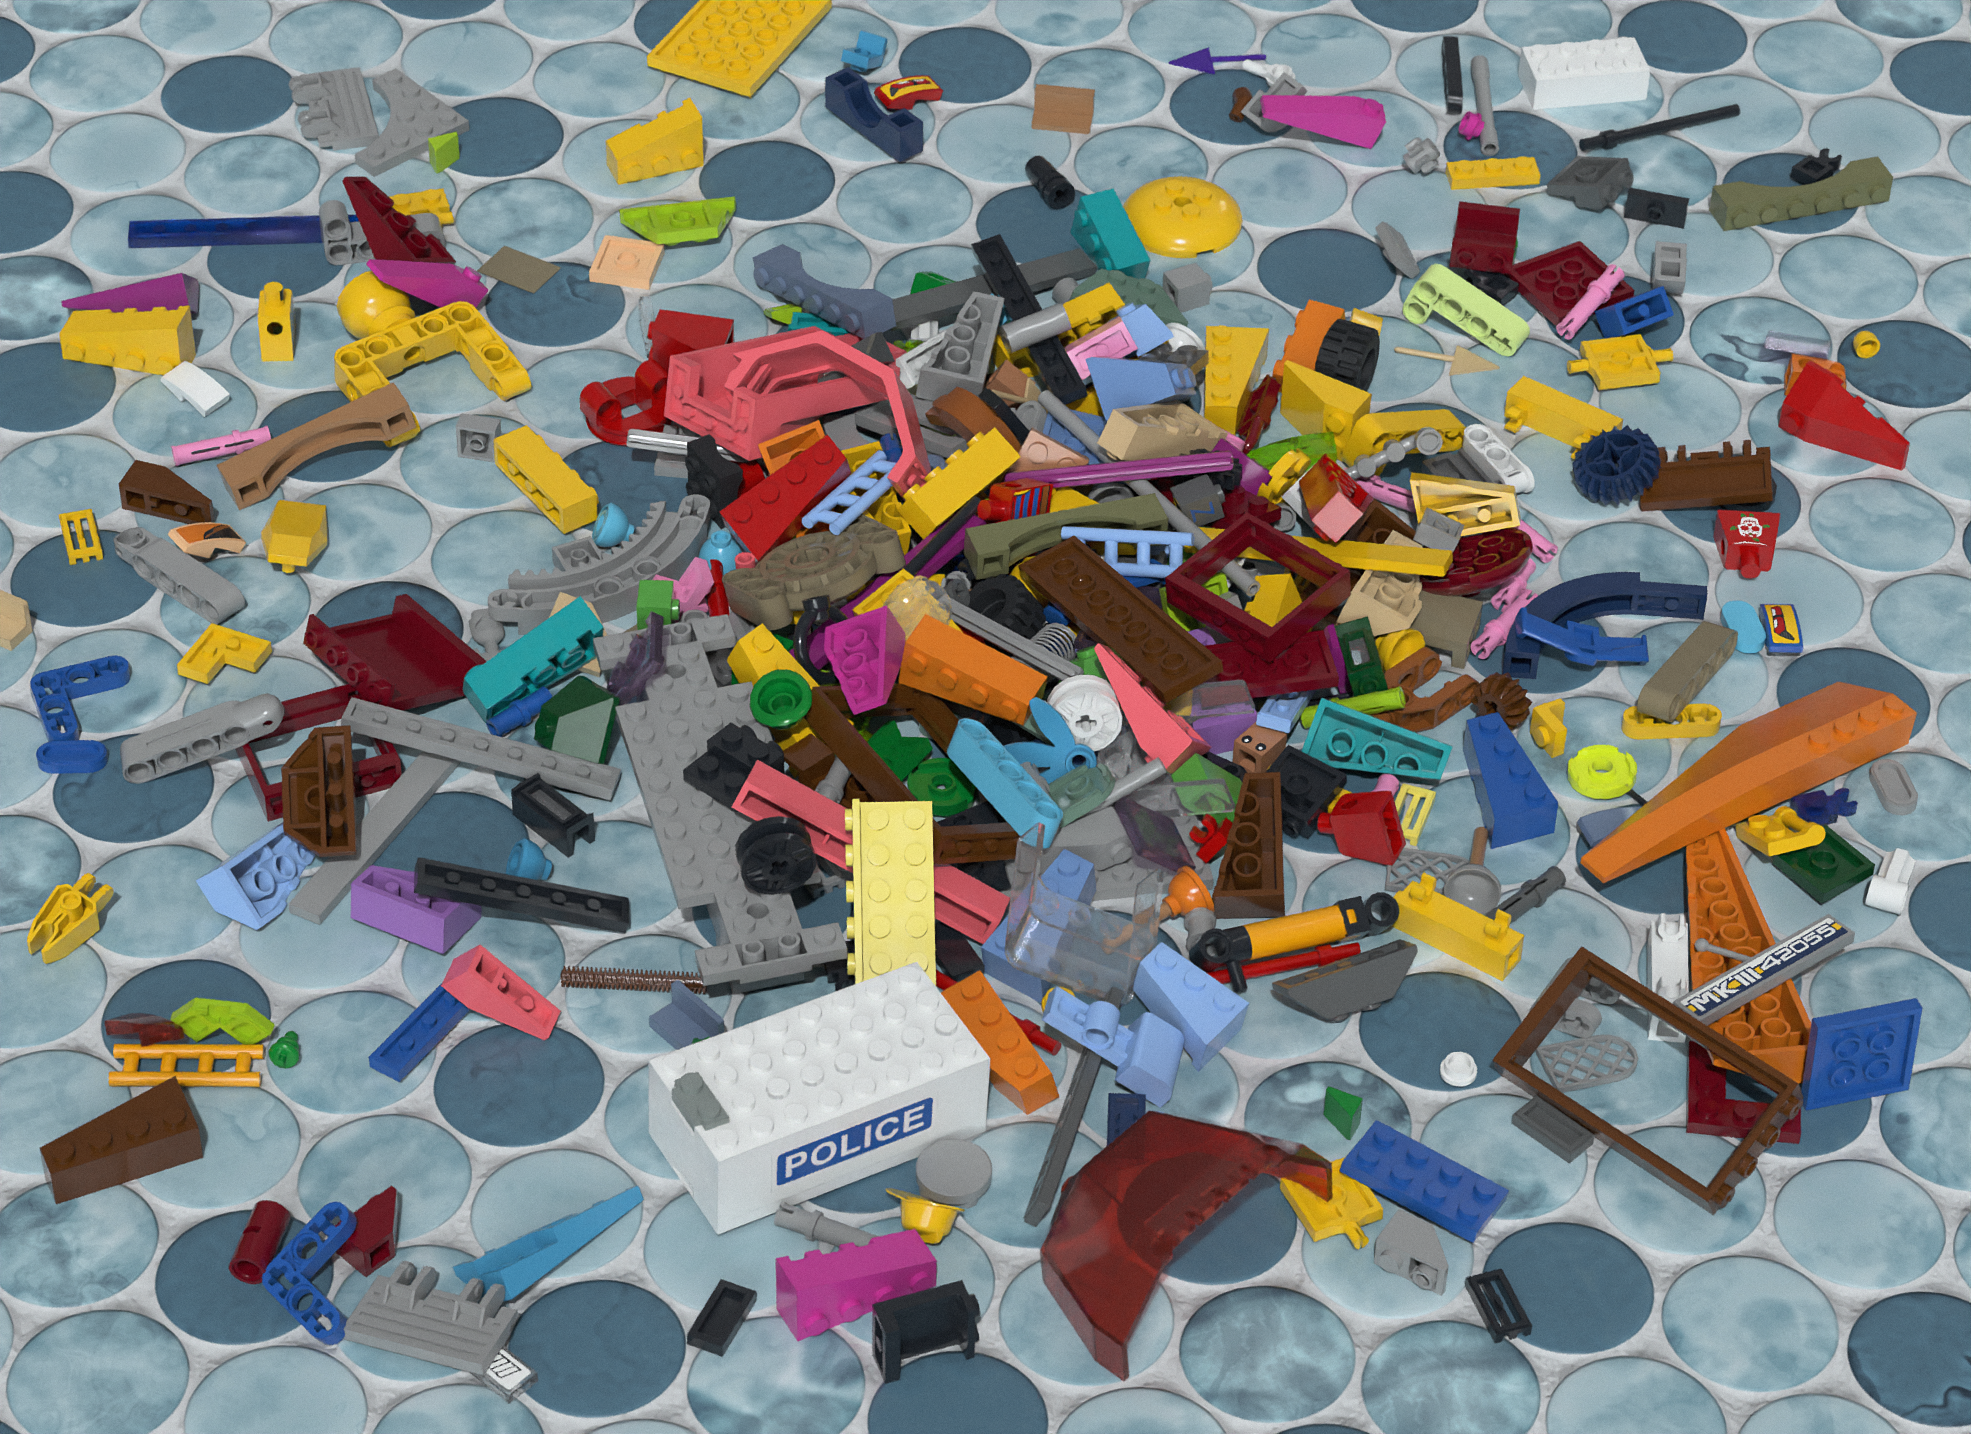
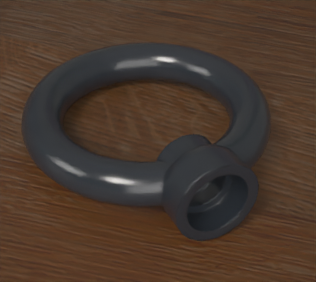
(815, 609)

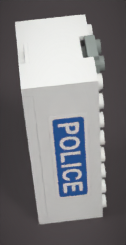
(817, 1096)

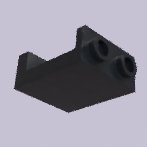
(922, 1325)

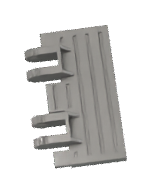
(337, 108)
(439, 1330)

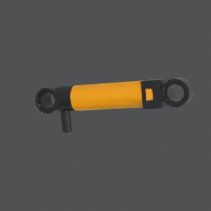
(1341, 922)

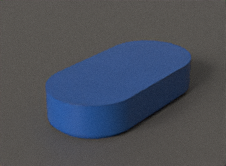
(72, 756)

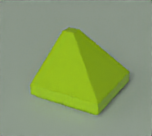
(782, 313)

